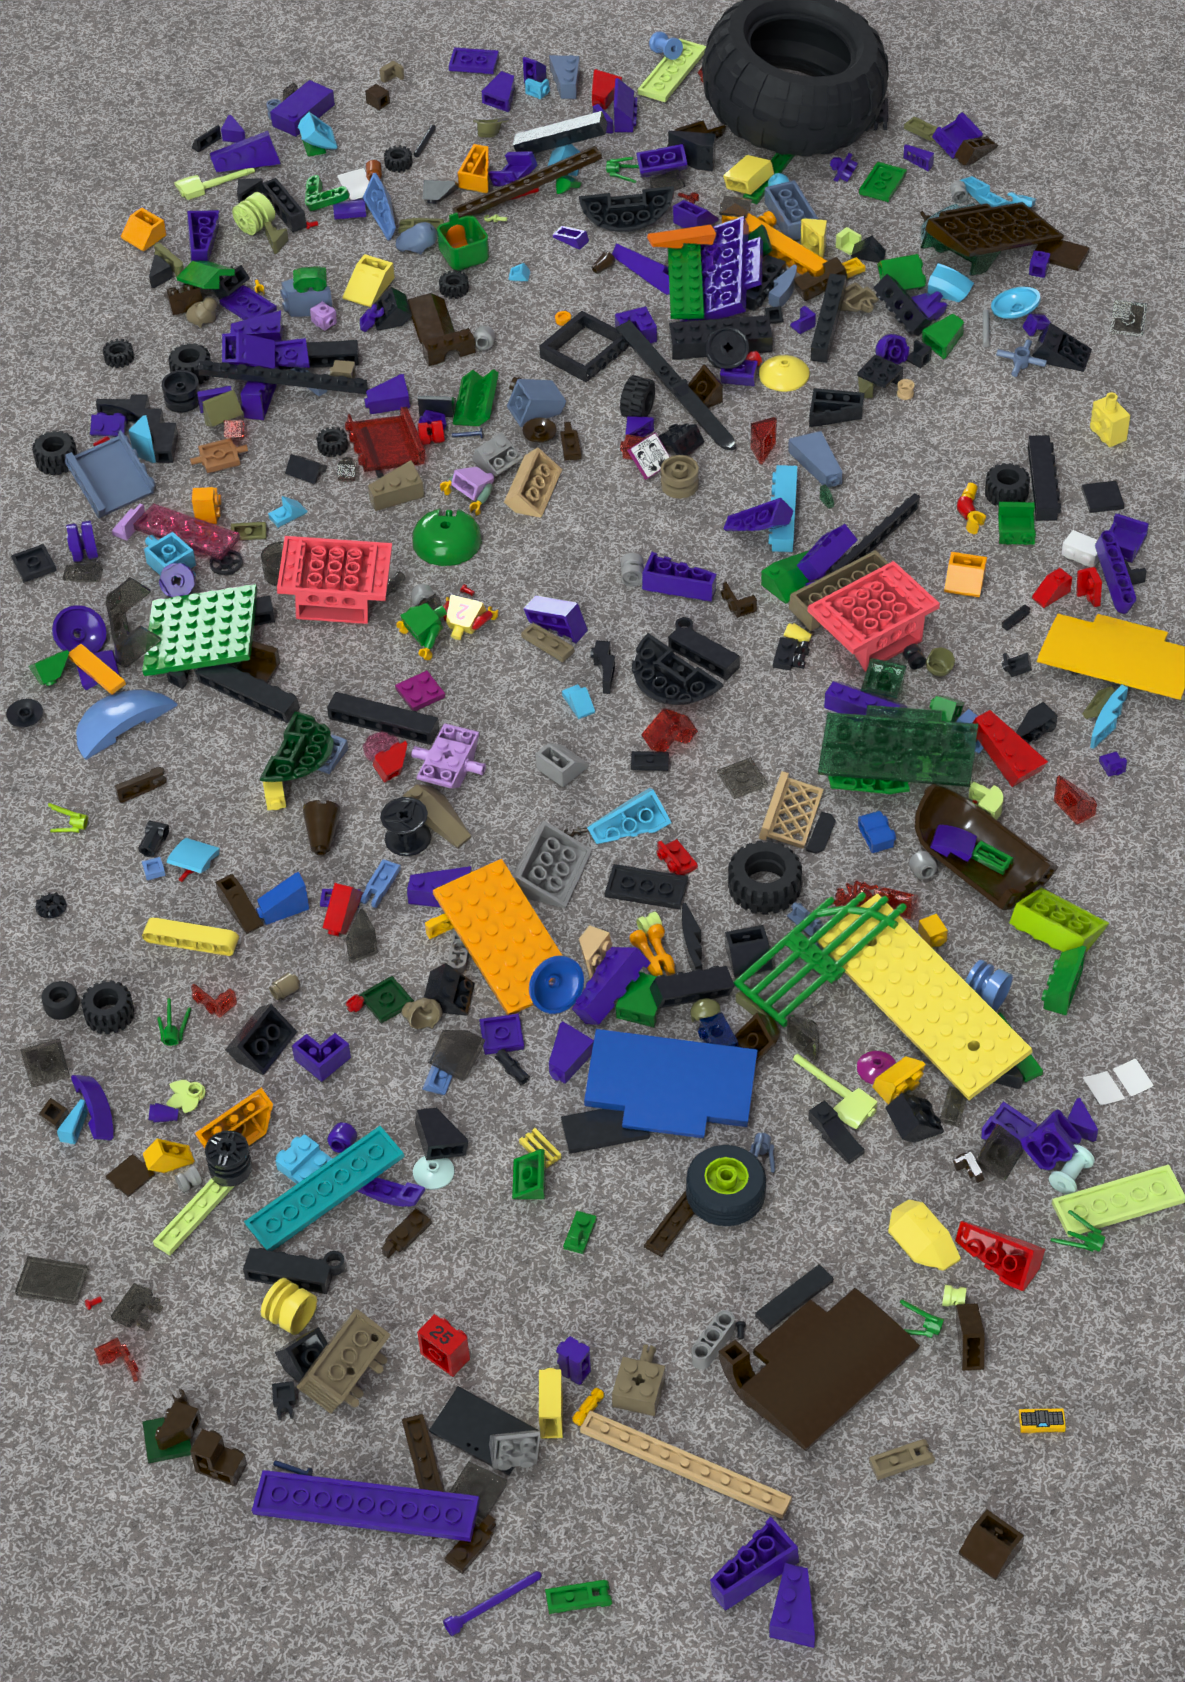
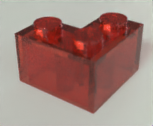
(667, 728)

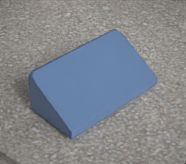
(437, 1081)

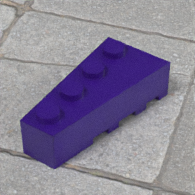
(248, 153)
(609, 983)
(754, 1565)

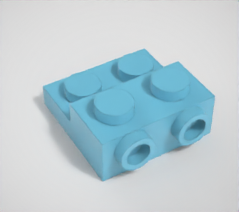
(301, 1159)

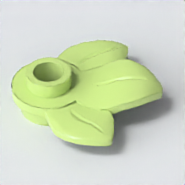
(184, 1095)

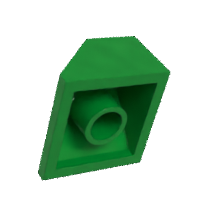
(50, 668)

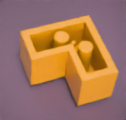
(206, 503)

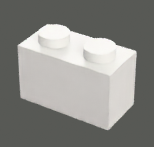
(1080, 549)

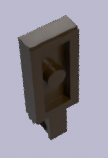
(570, 443)
(406, 1233)
(465, 1551)

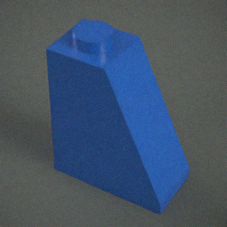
(283, 900)

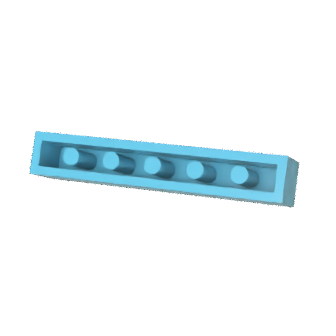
(785, 488)

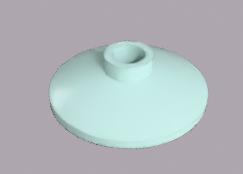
(433, 1178)

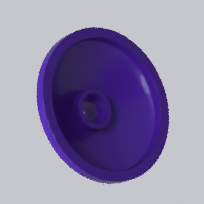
(80, 621)

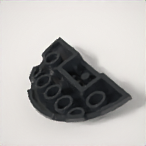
(627, 211)
(668, 677)

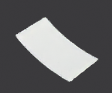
(355, 183)
(1130, 1075)

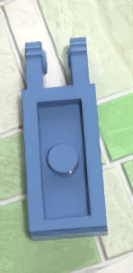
(380, 882)

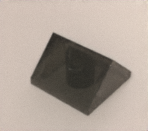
(361, 938)
(1000, 1153)

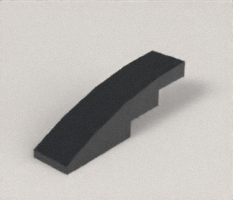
(691, 938)

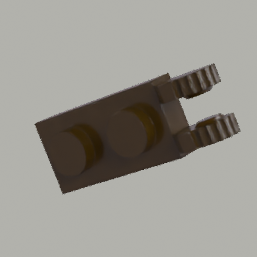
(140, 784)

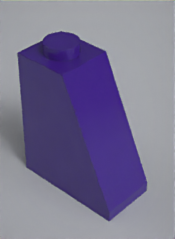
(499, 92)
(388, 396)
(569, 1052)

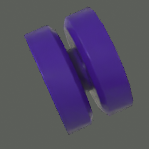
(79, 541)

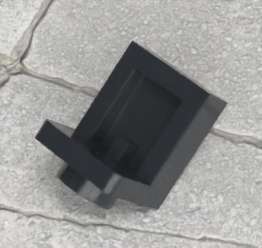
(1017, 665)

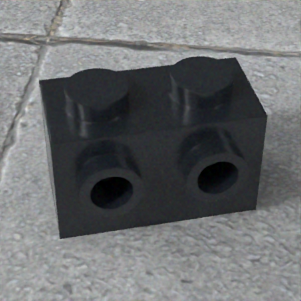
(229, 284)

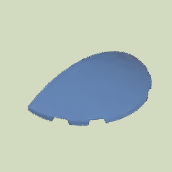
(116, 715)

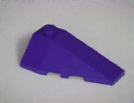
(761, 517)

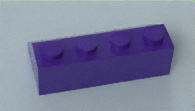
(851, 700)

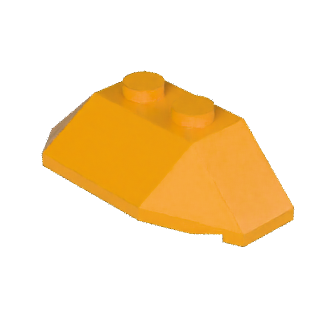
(247, 1117)

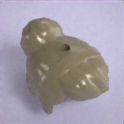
(202, 312)
(422, 1013)

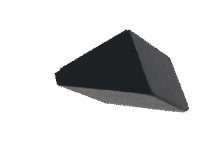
(775, 314)

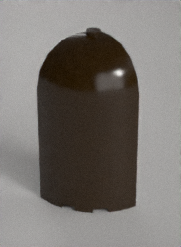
(1022, 877)

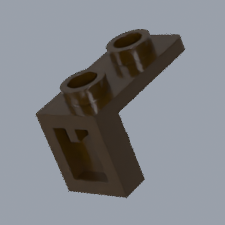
(739, 607)

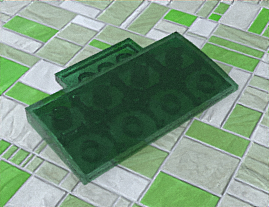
(899, 746)

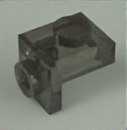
(346, 469)

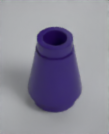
(162, 1113)

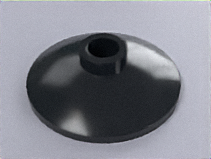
(24, 713)

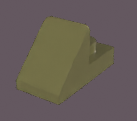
(276, 238)

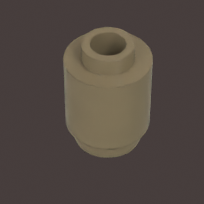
(284, 986)

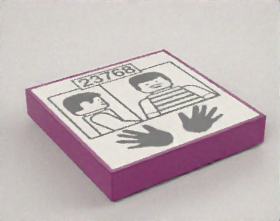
(649, 455)

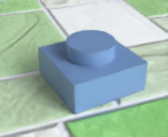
(153, 868)

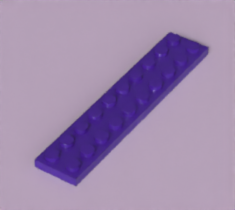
(366, 1505)

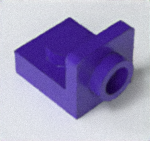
(1035, 322)
(430, 416)
(1113, 764)

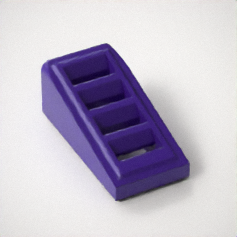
(922, 158)
(572, 237)

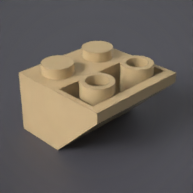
(594, 946)

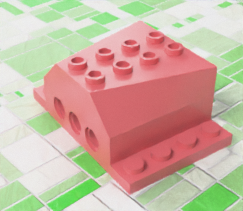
(334, 577)
(876, 614)

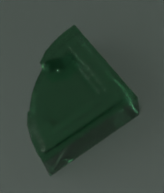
(826, 496)

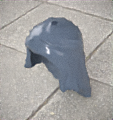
(417, 238)

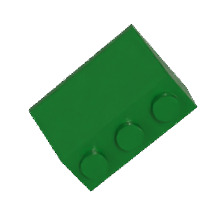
(1064, 980)

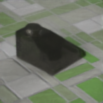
(1128, 318)
(804, 1036)
(456, 1052)
(44, 1062)

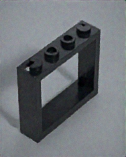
(549, 347)

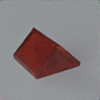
(763, 438)
(898, 897)

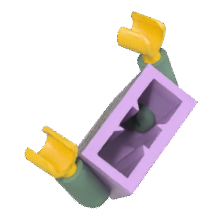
(472, 483)

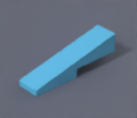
(981, 192)

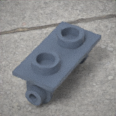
(800, 913)

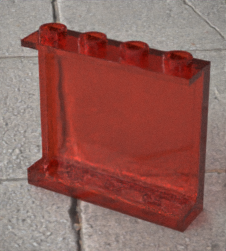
(386, 441)

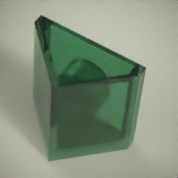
(884, 678)

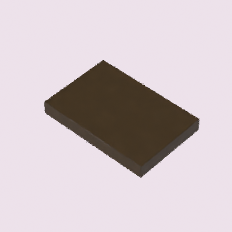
(1065, 253)

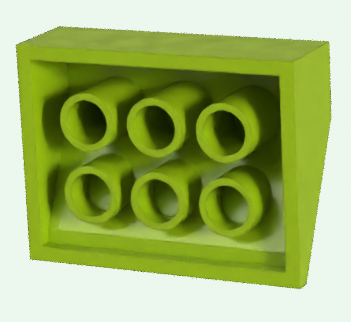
(1056, 921)

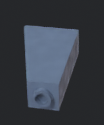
(816, 457)

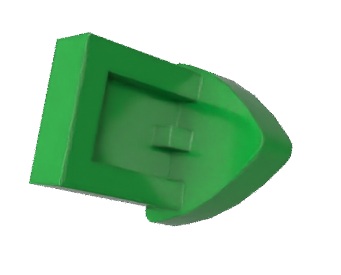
(565, 183)

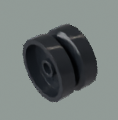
(180, 391)

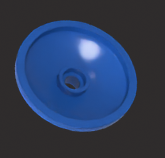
(562, 990)

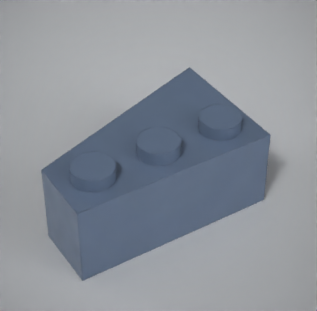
(565, 74)

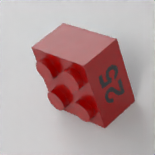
(443, 1345)

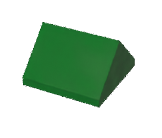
(529, 1176)

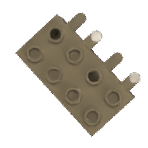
(344, 1362)

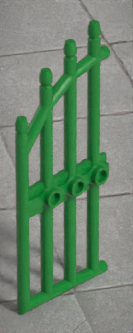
(813, 955)

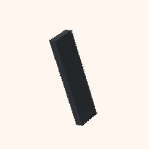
(794, 1297)

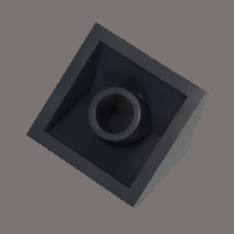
(437, 404)

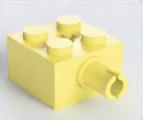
(1110, 420)

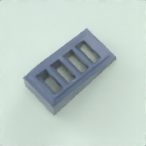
(340, 748)

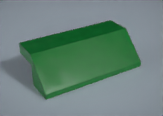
(204, 274)
(475, 398)

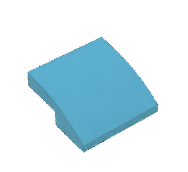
(193, 855)

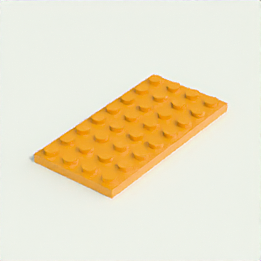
(498, 931)

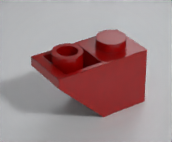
(390, 763)

